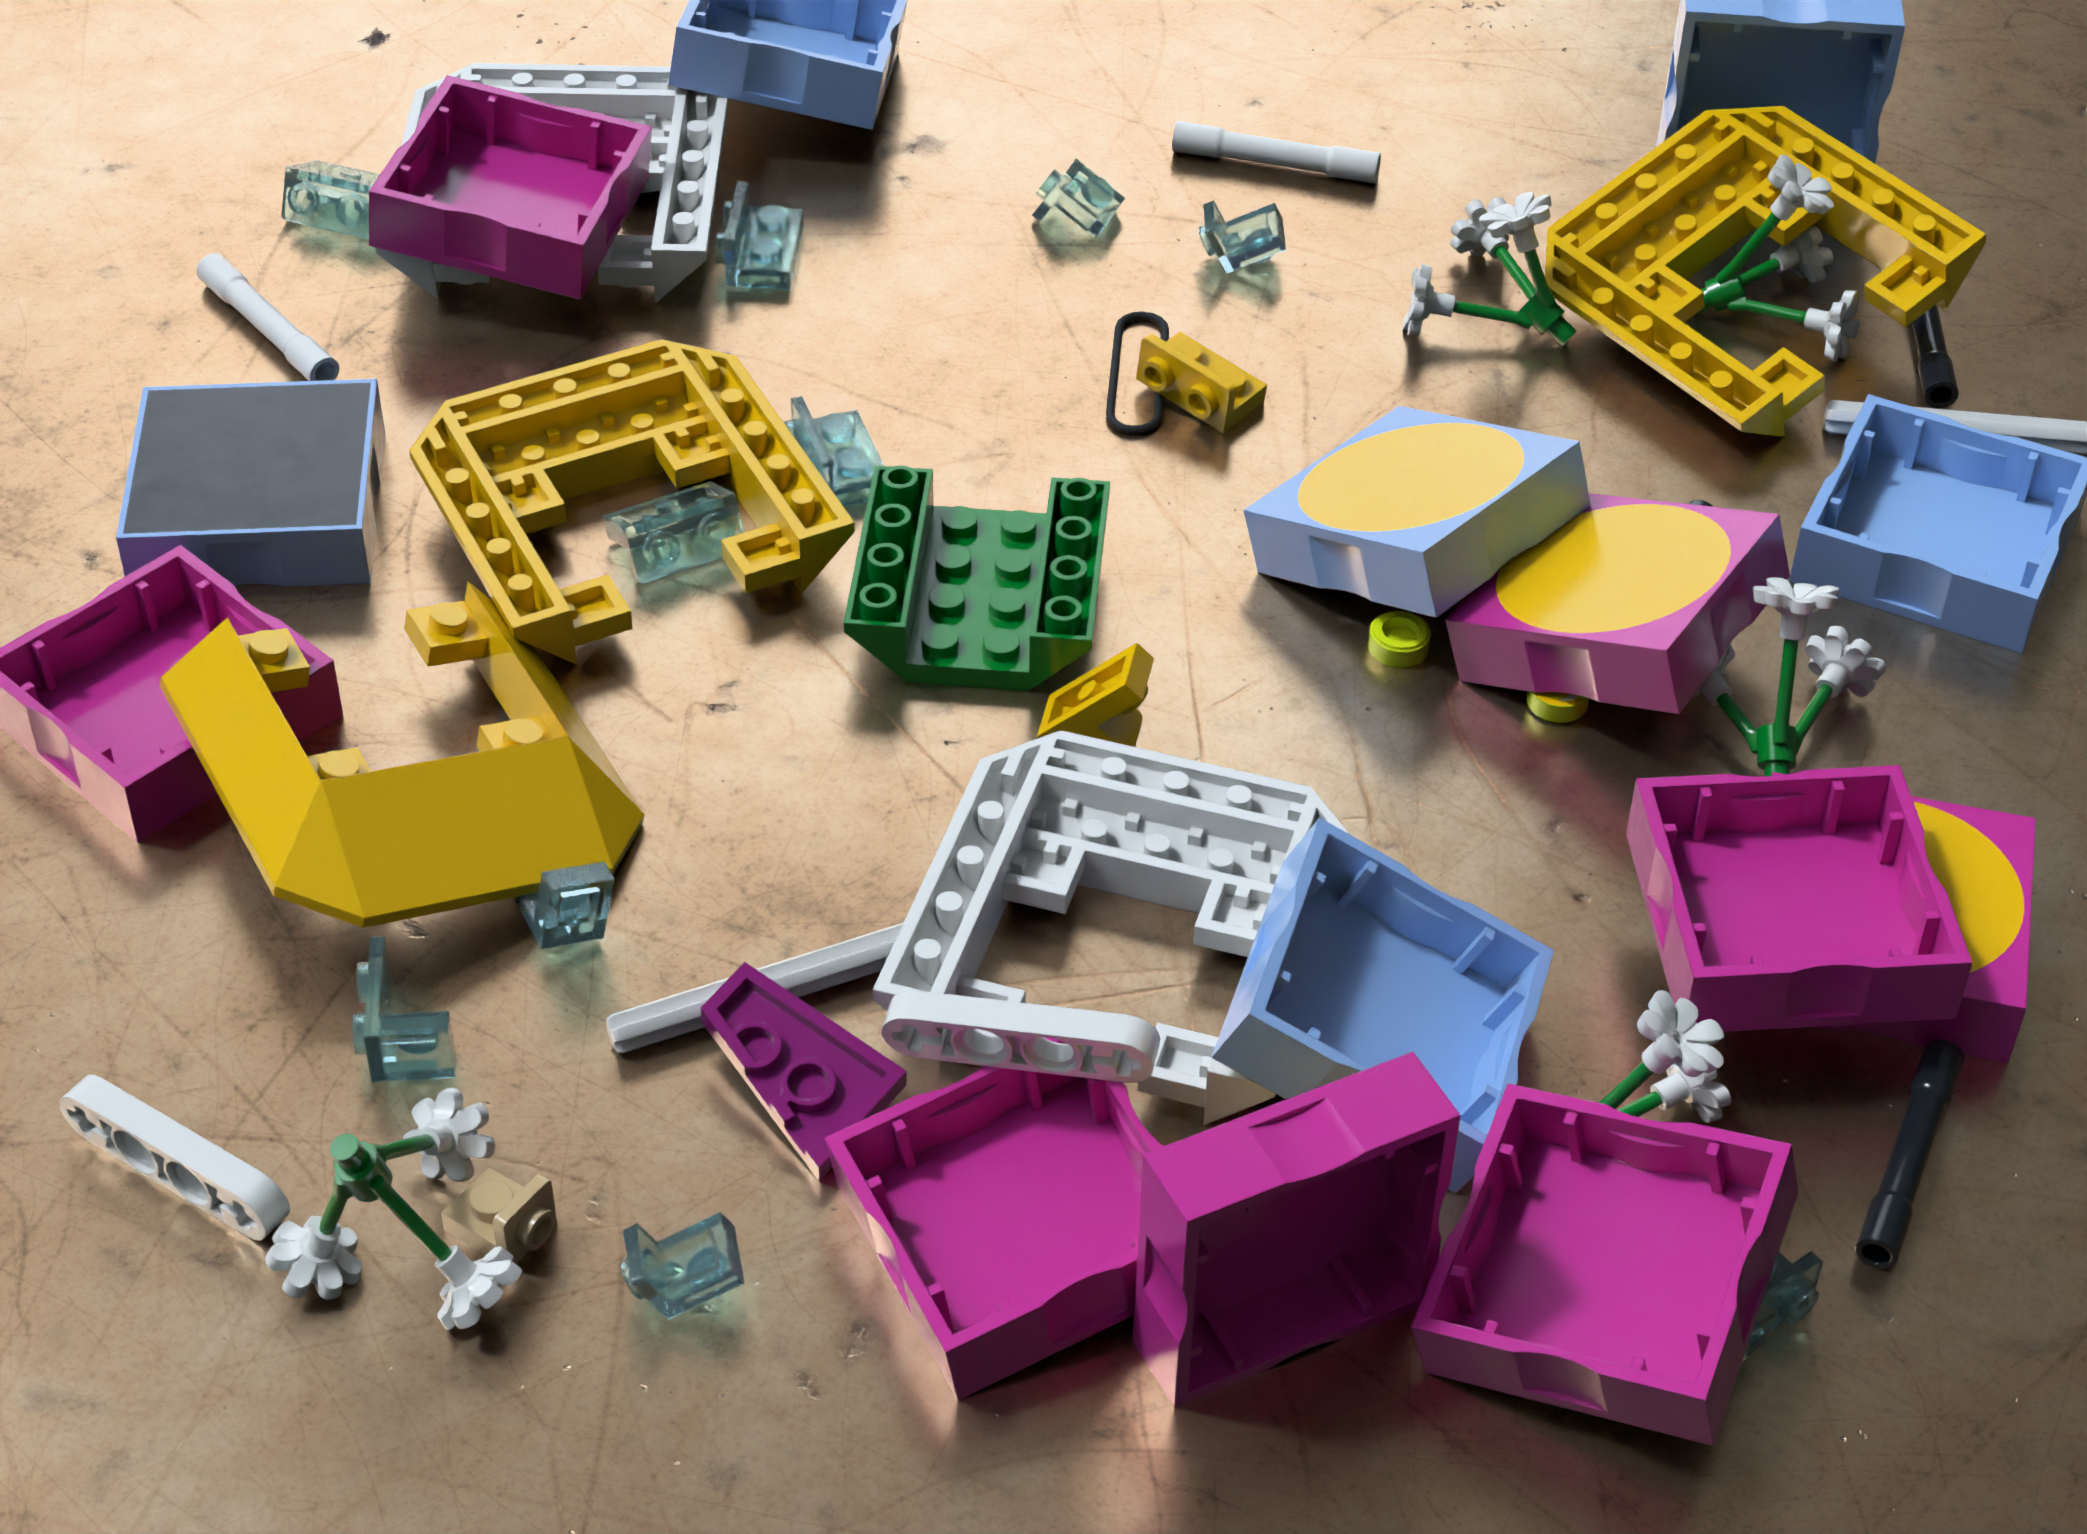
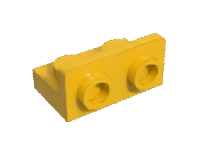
(1198, 380)

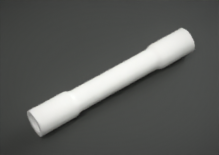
(1334, 161)
(297, 347)

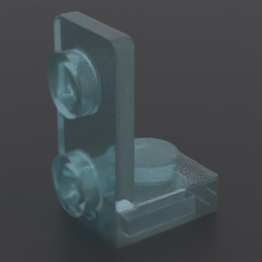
(569, 905)
(398, 1044)

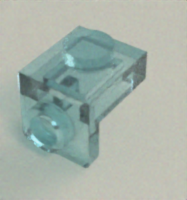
(1080, 196)
(1244, 239)
(684, 1266)

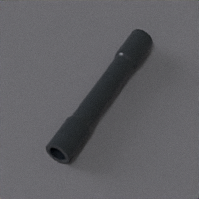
(1935, 365)
(1891, 1208)

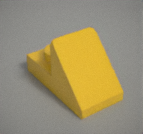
(1103, 700)

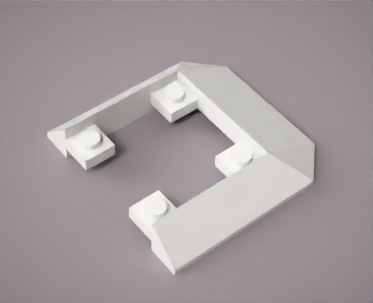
(682, 166)
(1118, 824)

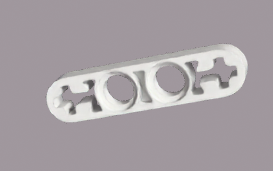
(1096, 1047)
(175, 1157)

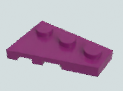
(799, 1062)

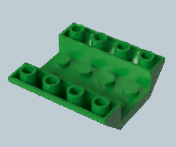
(976, 589)

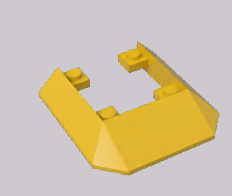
(1654, 226)
(521, 448)
(412, 833)

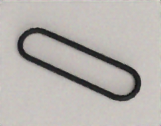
(1111, 399)

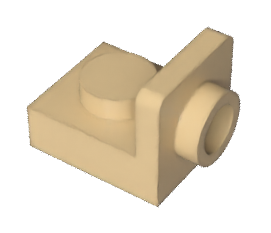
(502, 1214)

